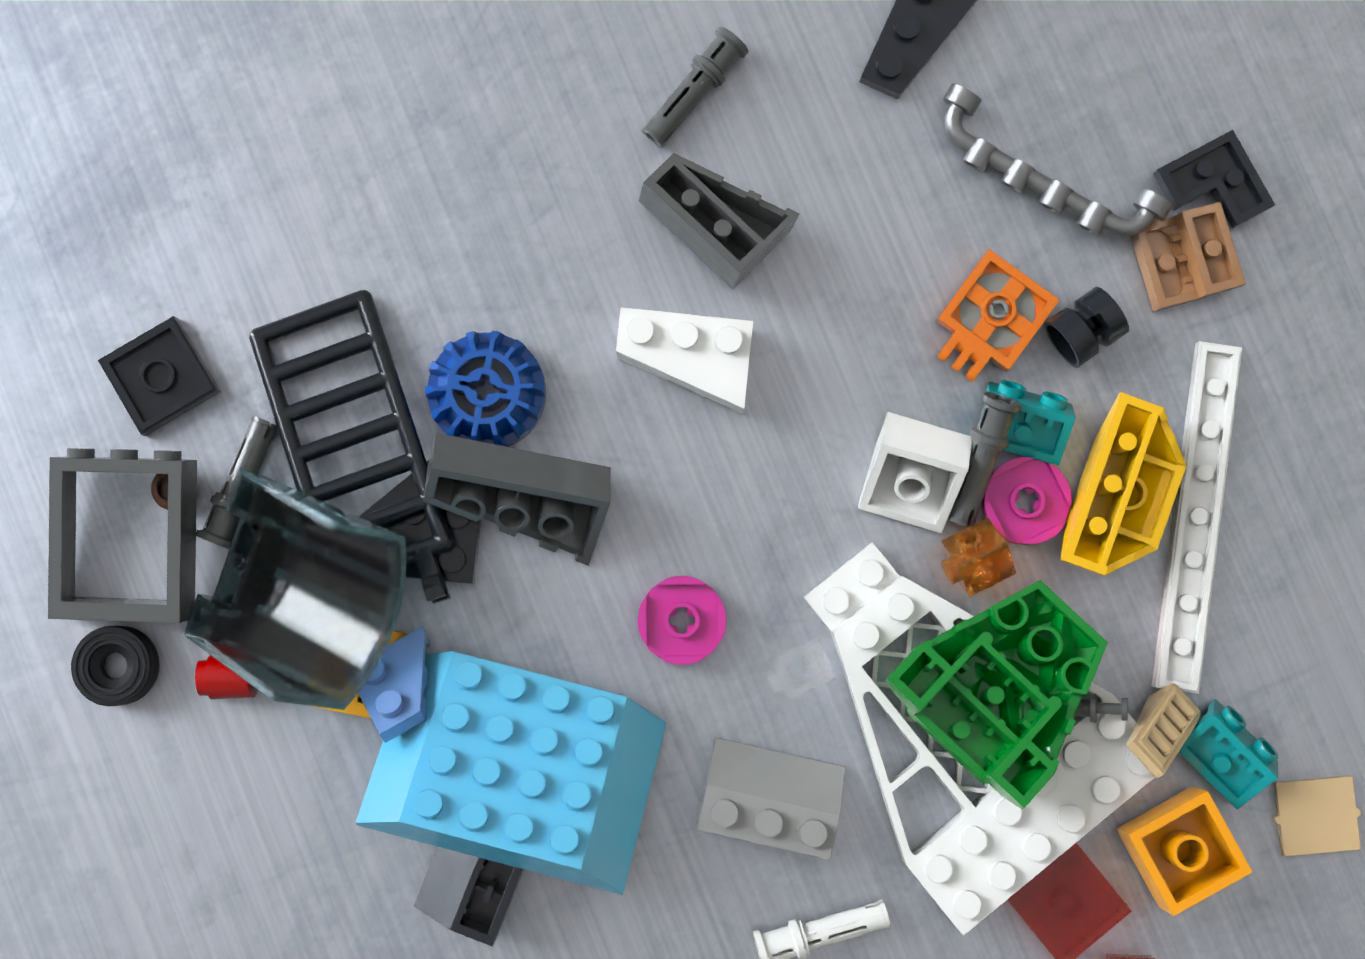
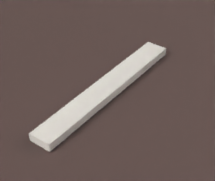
(1197, 517)

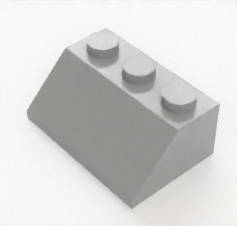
(772, 798)

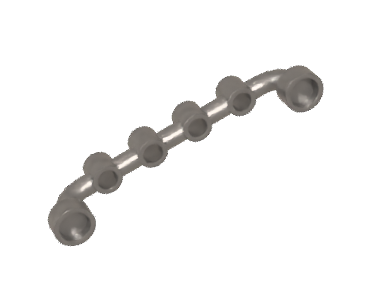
(1054, 193)

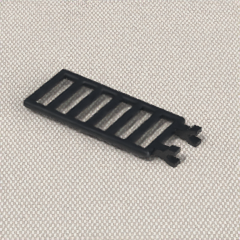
(400, 419)

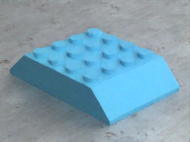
(519, 772)

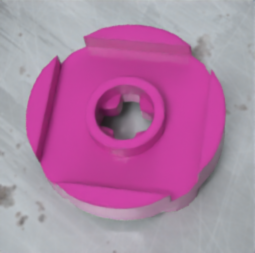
(1049, 511)
(700, 602)

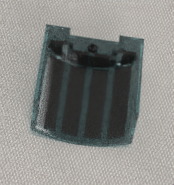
(301, 596)

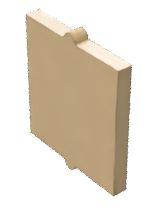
(1317, 816)

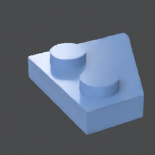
(398, 685)

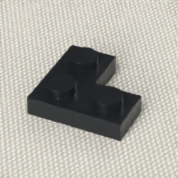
(1220, 169)

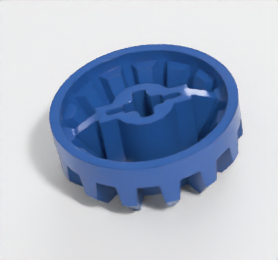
(524, 398)

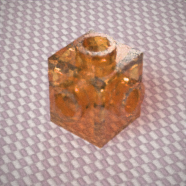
(977, 557)

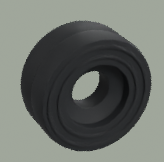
(89, 662)

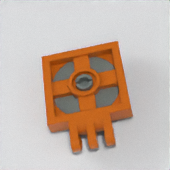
(993, 315)

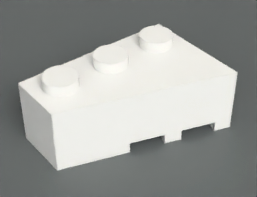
(689, 350)

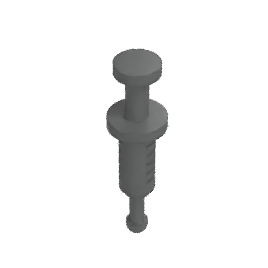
(1091, 708)

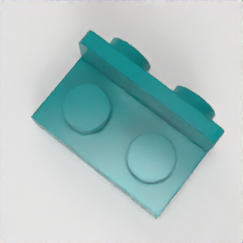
(1041, 426)
(1230, 755)

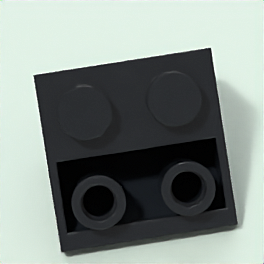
(468, 894)

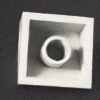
(915, 472)

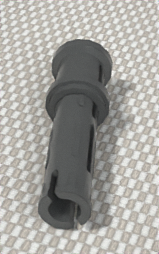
(706, 72)
(988, 441)
(220, 522)

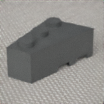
(715, 219)

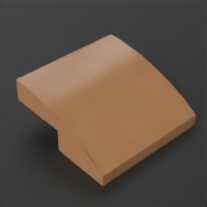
(1188, 257)

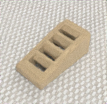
(1167, 723)

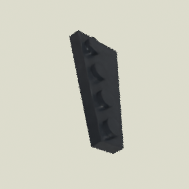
(910, 40)

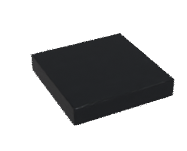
(159, 376)

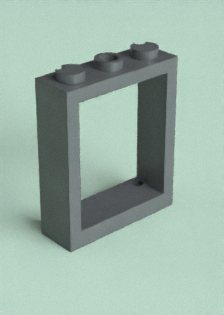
(180, 537)

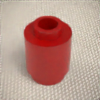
(220, 682)

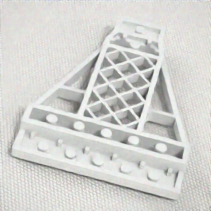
(991, 842)

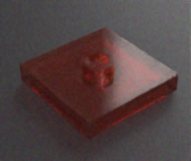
(1069, 905)

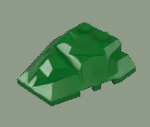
(1004, 688)

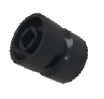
(1092, 323)

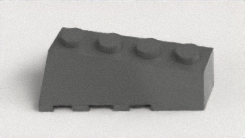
(521, 492)

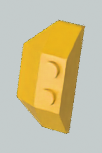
(1124, 489)

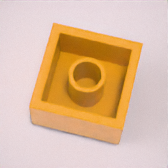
(1184, 850)

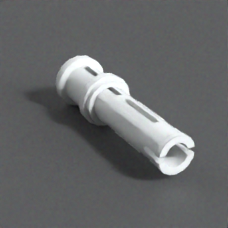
(801, 938)

